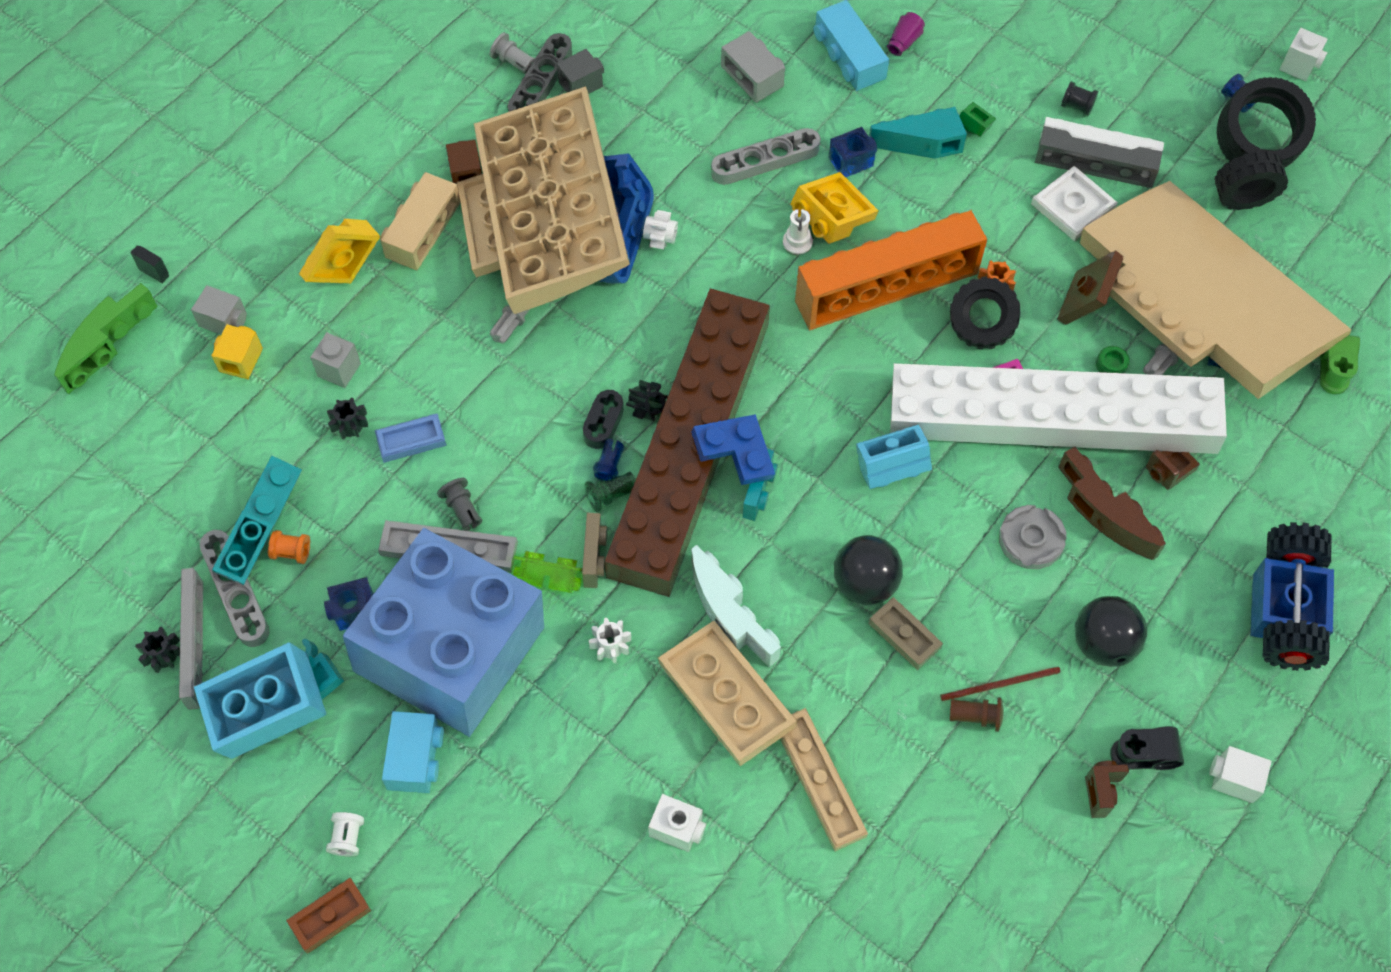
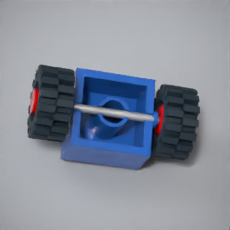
(1294, 597)

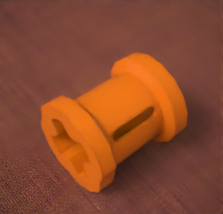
(289, 546)

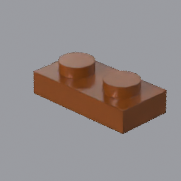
(328, 915)

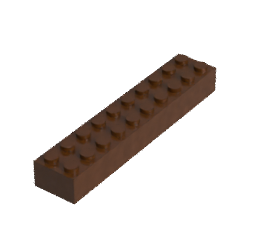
(672, 477)

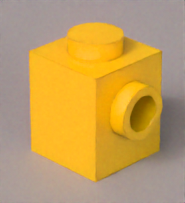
(237, 351)

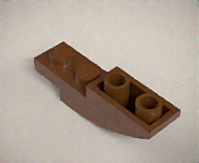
(1115, 517)

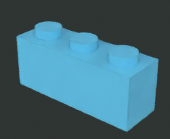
(851, 45)

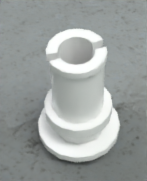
(798, 236)

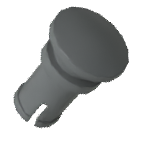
(460, 501)

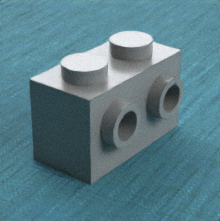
(753, 66)

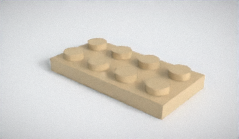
(727, 693)

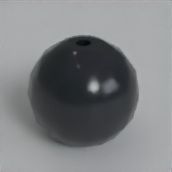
(868, 570)
(1110, 631)

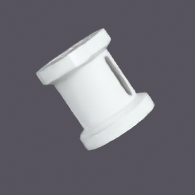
(341, 822)

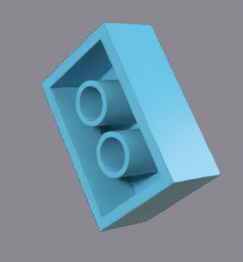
(259, 701)

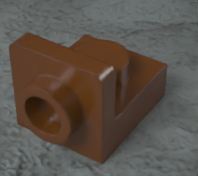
(1100, 792)

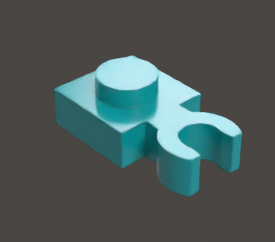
(324, 670)

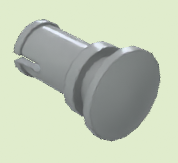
(509, 52)

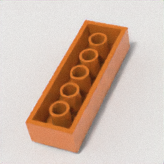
(889, 269)

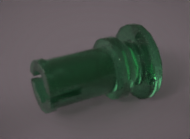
(608, 490)

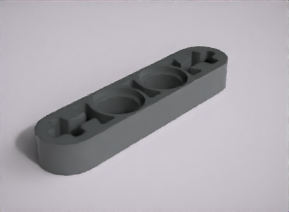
(534, 76)

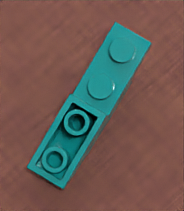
(257, 520)

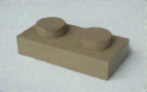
(592, 561)
(905, 633)

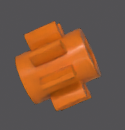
(1000, 271)

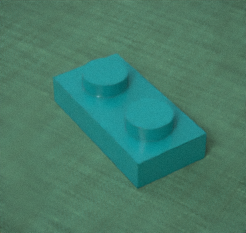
(756, 496)

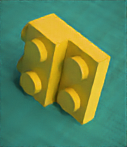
(833, 206)
(340, 252)

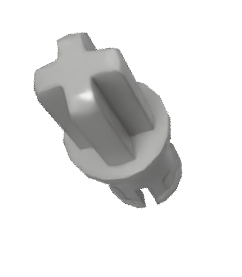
(507, 324)
(1161, 361)

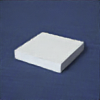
(1073, 202)

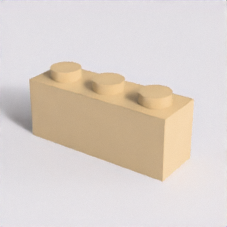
(420, 221)

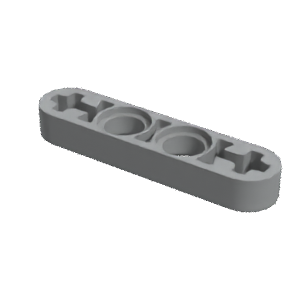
(768, 160)
(230, 589)

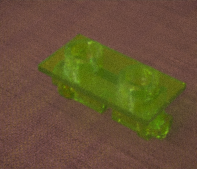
(561, 574)

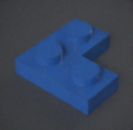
(738, 438)

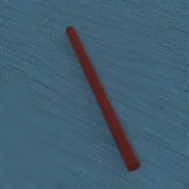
(1001, 683)

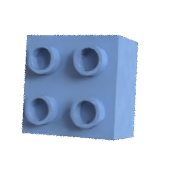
(445, 631)

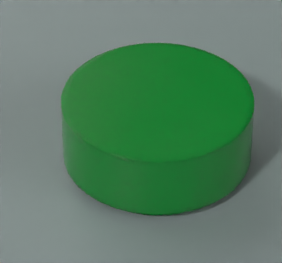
(1112, 360)

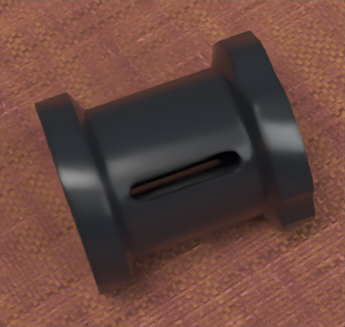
(1079, 98)

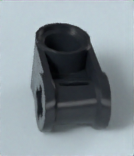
(1154, 749)

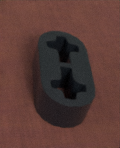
(596, 417)

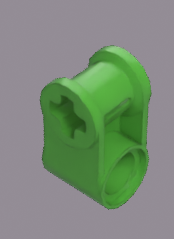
(1339, 365)

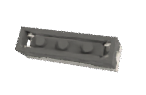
(1099, 152)

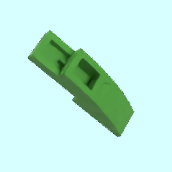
(94, 338)

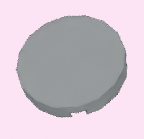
(1032, 537)

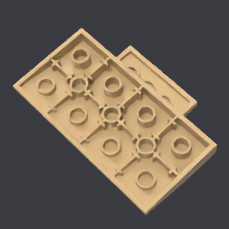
(542, 202)
(1210, 290)

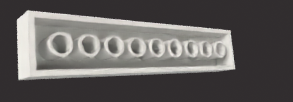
(1060, 408)

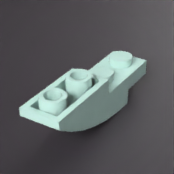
(722, 599)

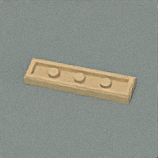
(823, 783)

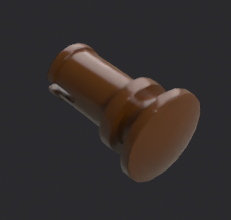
(978, 712)

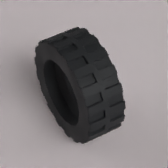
(1251, 180)
(990, 289)

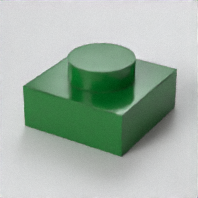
(976, 119)

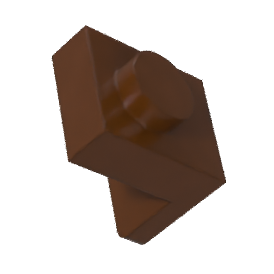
(1171, 467)

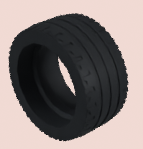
(1280, 94)

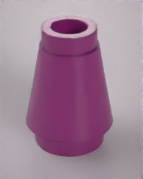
(906, 32)

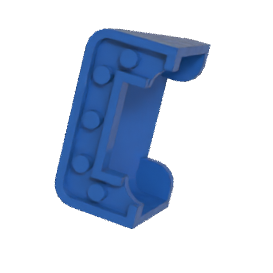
(633, 203)

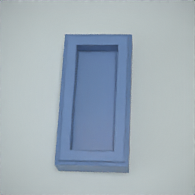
(410, 438)

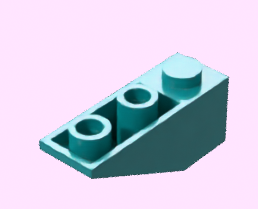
(924, 135)

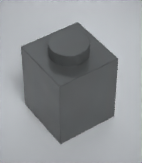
(580, 71)

